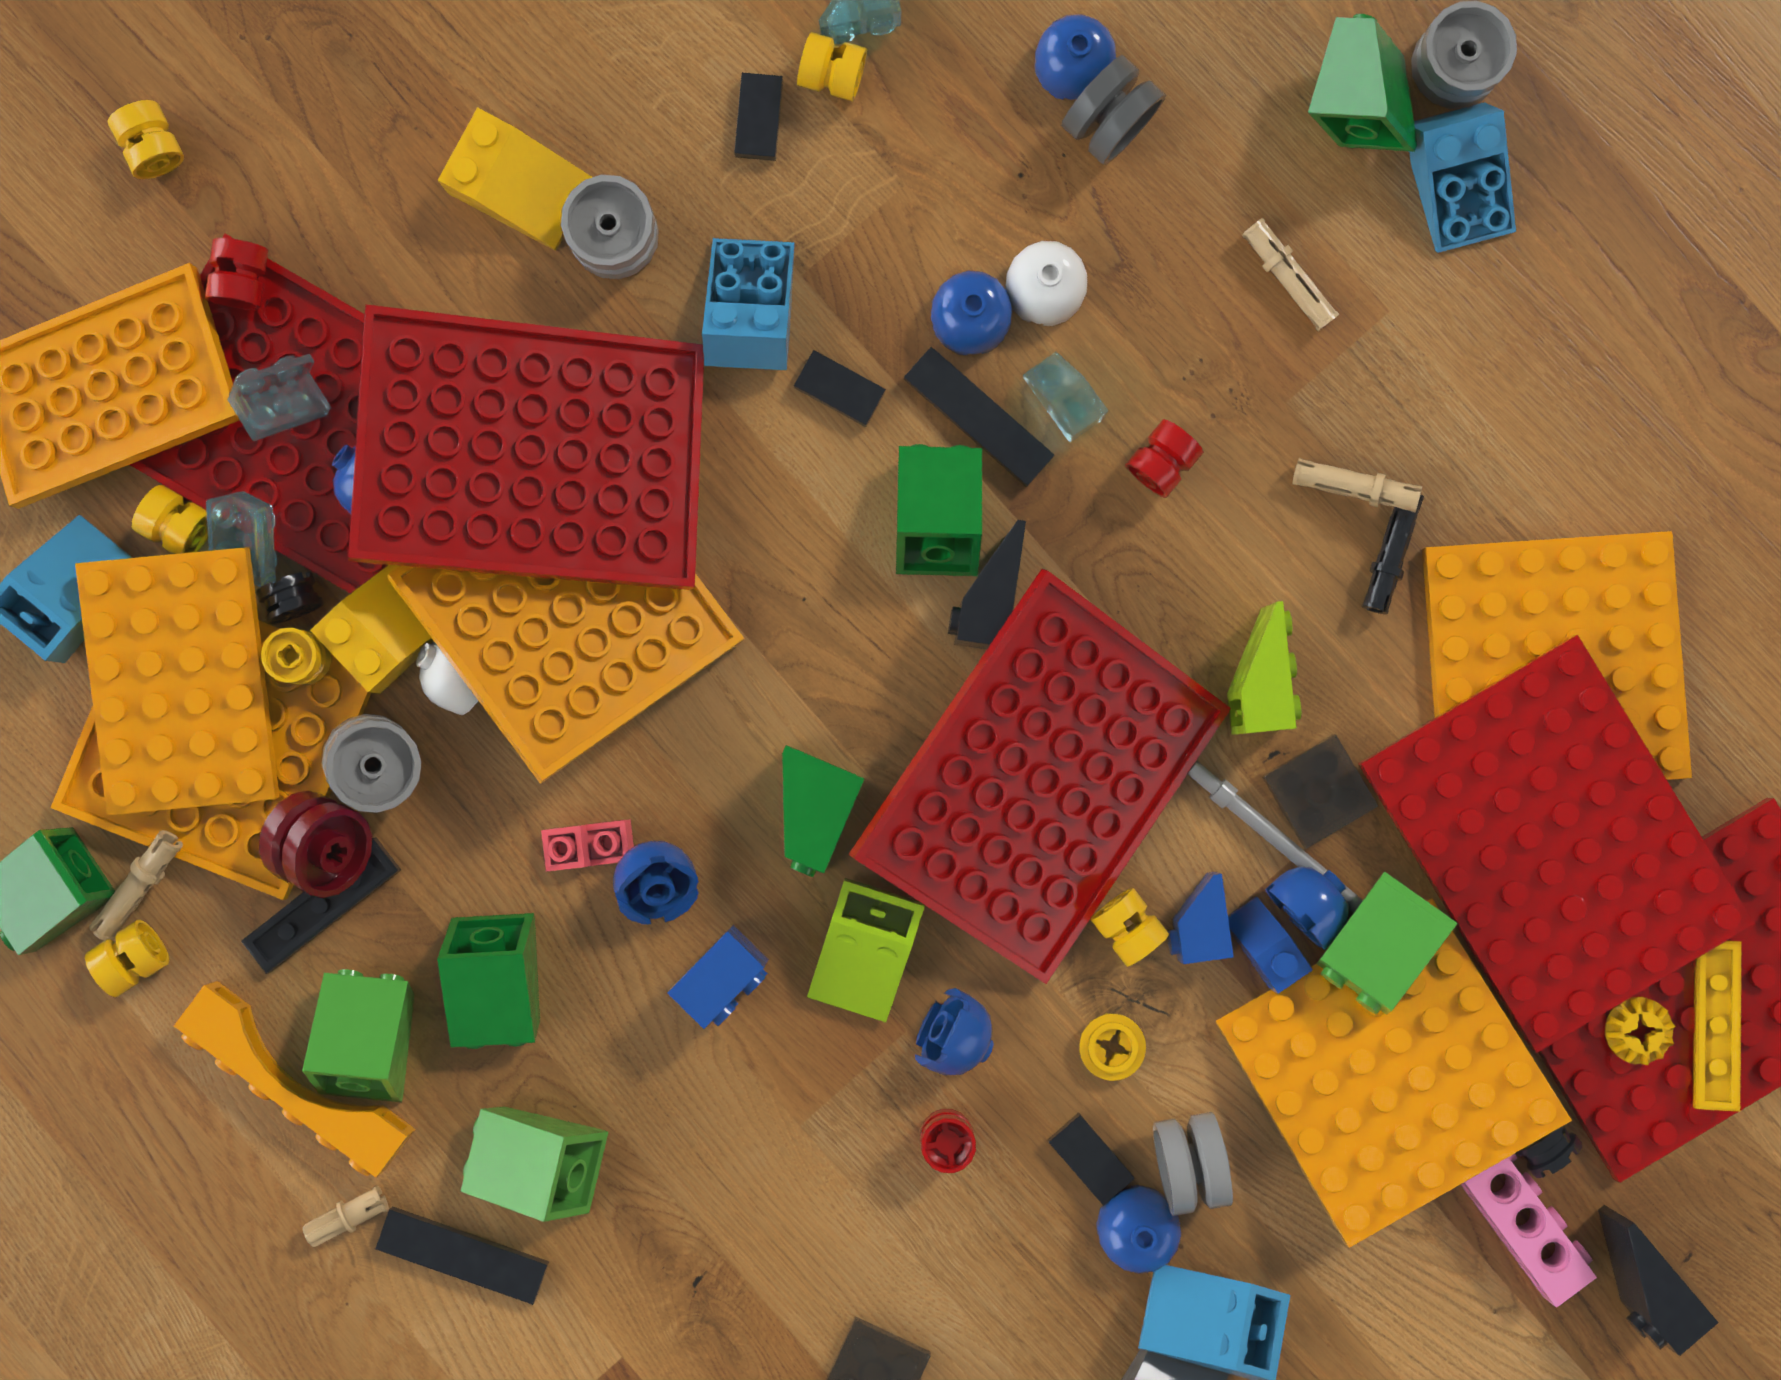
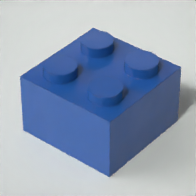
(718, 977)

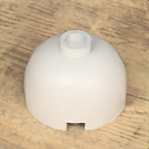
(1046, 283)
(442, 682)

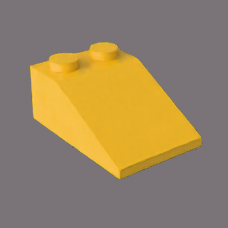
(511, 178)
(373, 633)

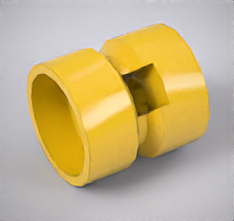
(831, 66)
(144, 135)
(166, 518)
(295, 656)
(1140, 937)
(121, 962)

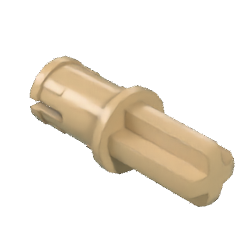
(345, 1217)

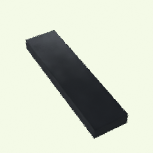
(978, 416)
(311, 915)
(462, 1255)

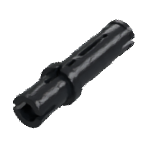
(1389, 563)

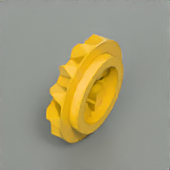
(1624, 1019)
(1120, 1064)

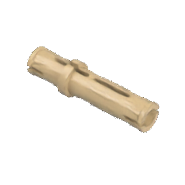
(1290, 274)
(1357, 485)
(143, 875)

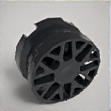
(289, 597)
(1551, 1152)

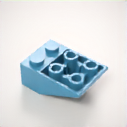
(1464, 176)
(748, 304)
(42, 592)
(1215, 1322)

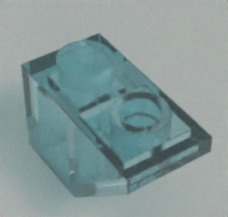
(853, 17)
(1066, 396)

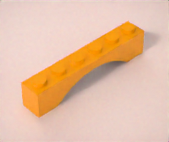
(227, 1030)

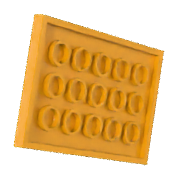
(110, 386)
(177, 680)

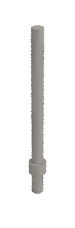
(1225, 794)

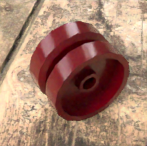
(315, 843)

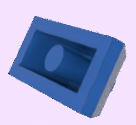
(1202, 924)
(1267, 945)

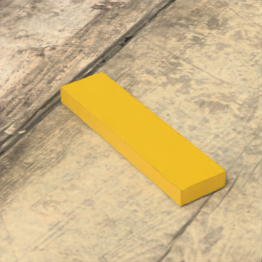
(1717, 1029)

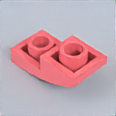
(586, 844)

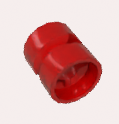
(236, 274)
(1168, 453)
(947, 1141)

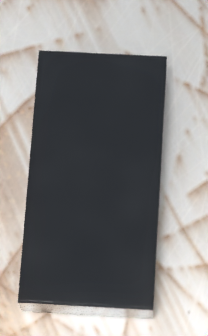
(758, 116)
(839, 388)
(1091, 1159)

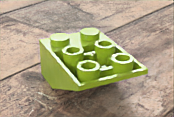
(1262, 684)
(866, 950)

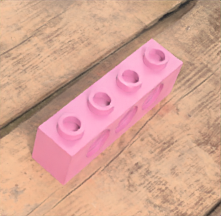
(1553, 1277)

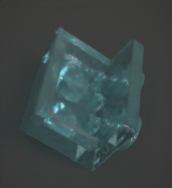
(277, 397)
(242, 522)

